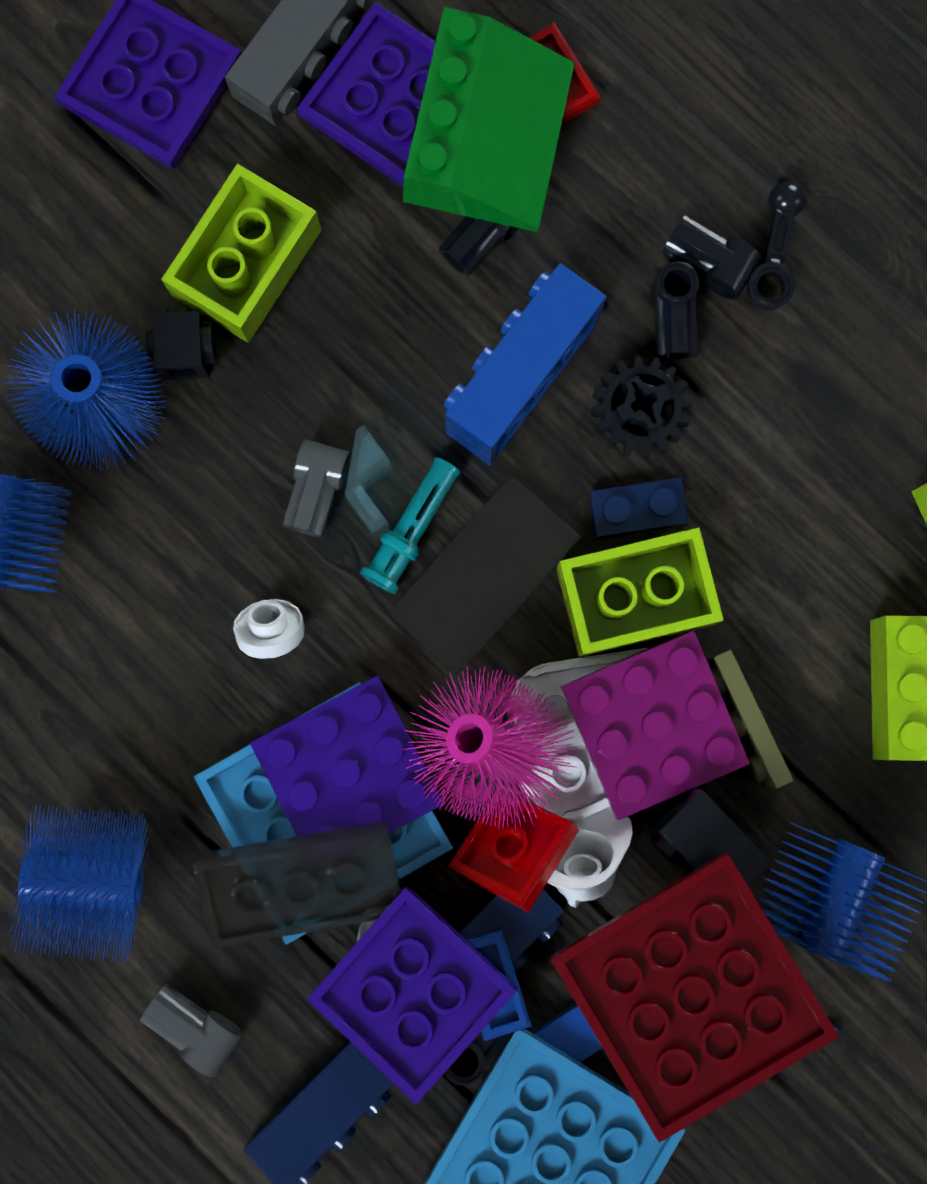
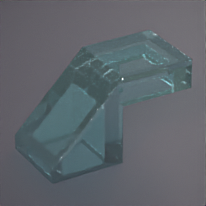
(366, 469)

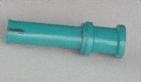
(439, 477)

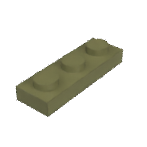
(765, 758)

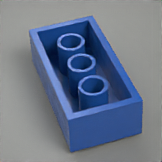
(523, 364)

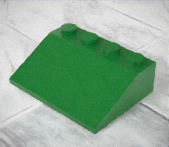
(487, 123)

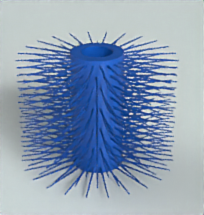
(87, 392)
(10, 503)
(80, 883)
(839, 905)

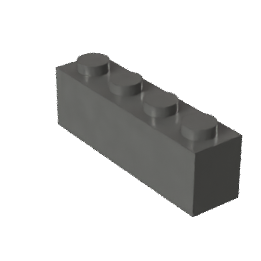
(289, 53)

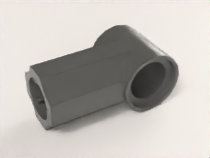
(318, 476)
(202, 1036)

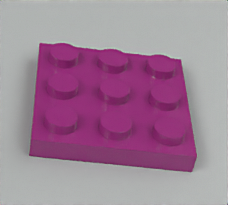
(654, 725)

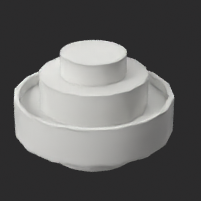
(269, 628)

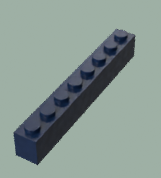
(350, 1084)

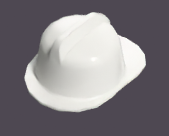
(592, 857)

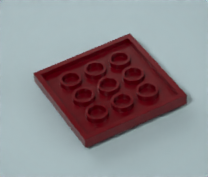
(693, 997)

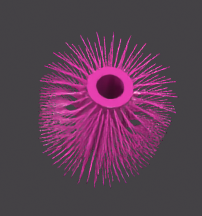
(491, 749)

